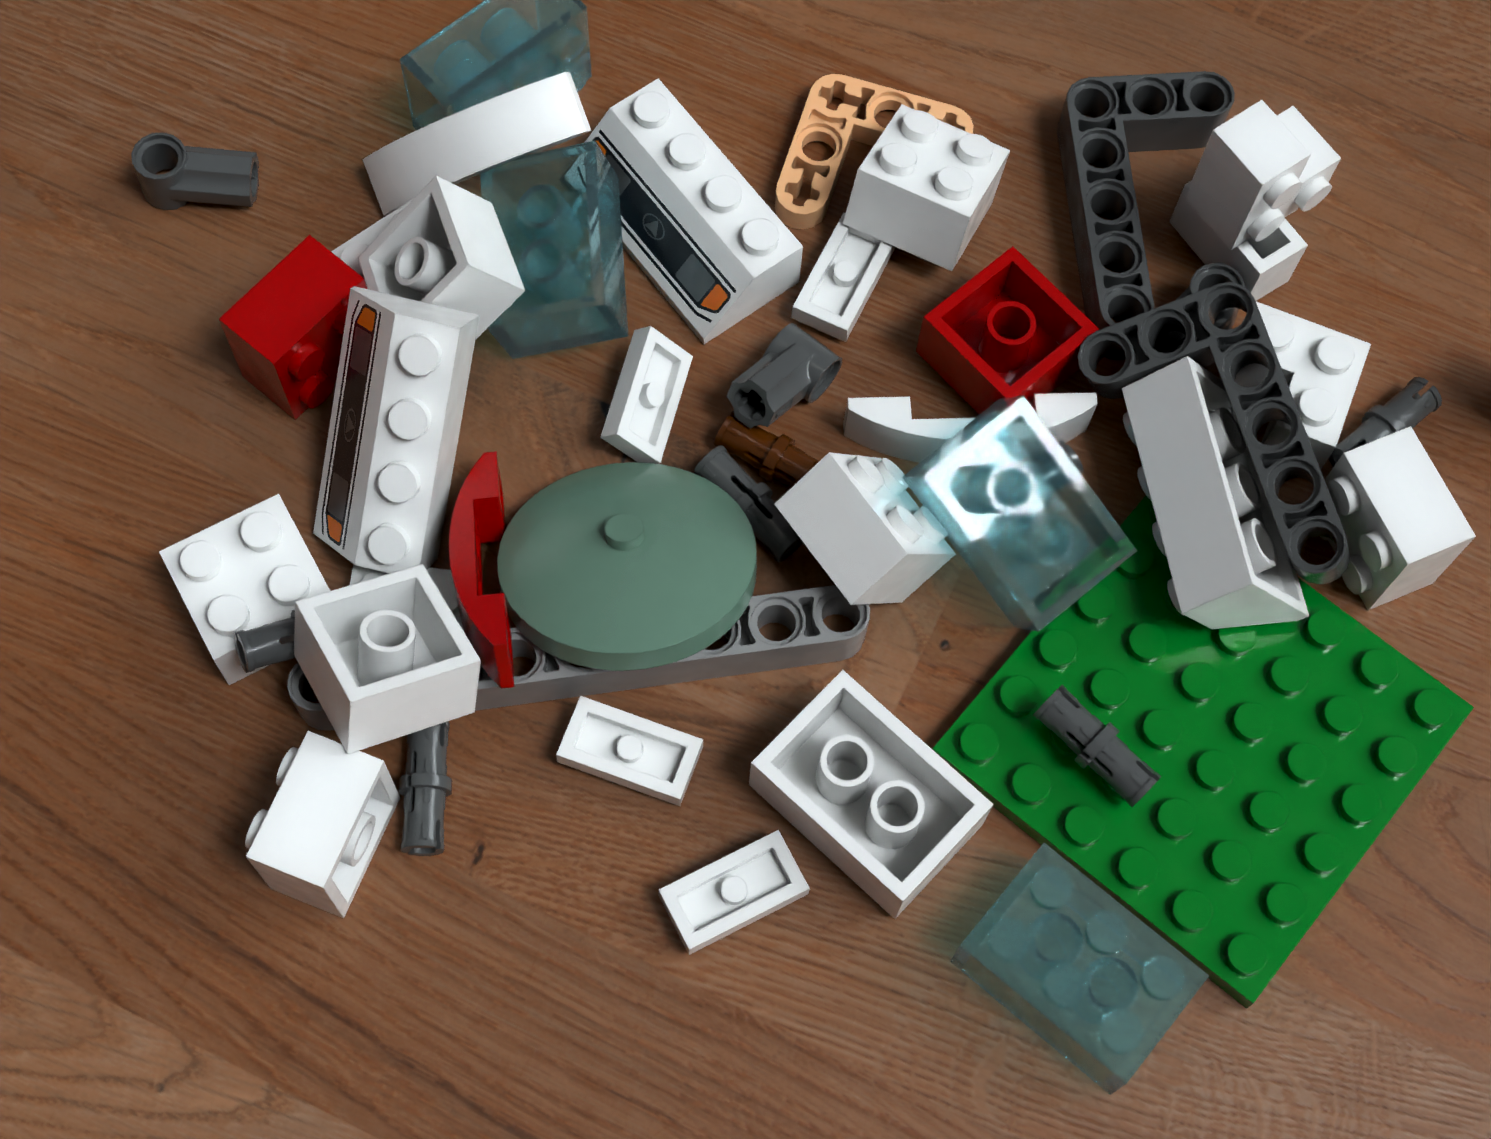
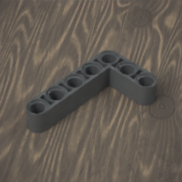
(1119, 128)
(1252, 405)

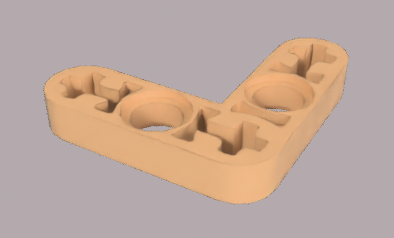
(838, 130)

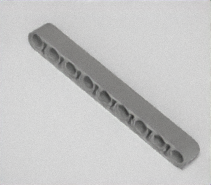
(743, 654)

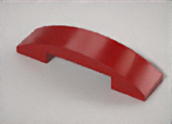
(477, 520)

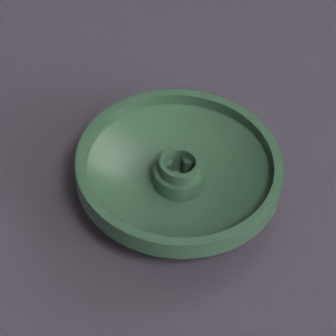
(627, 566)

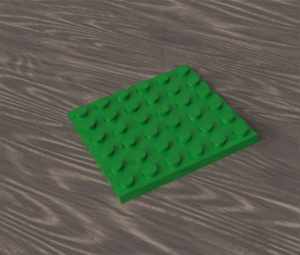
(1269, 746)

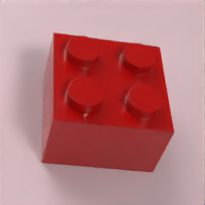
(293, 327)
(1004, 334)

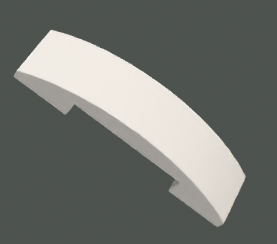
(478, 139)
(888, 425)

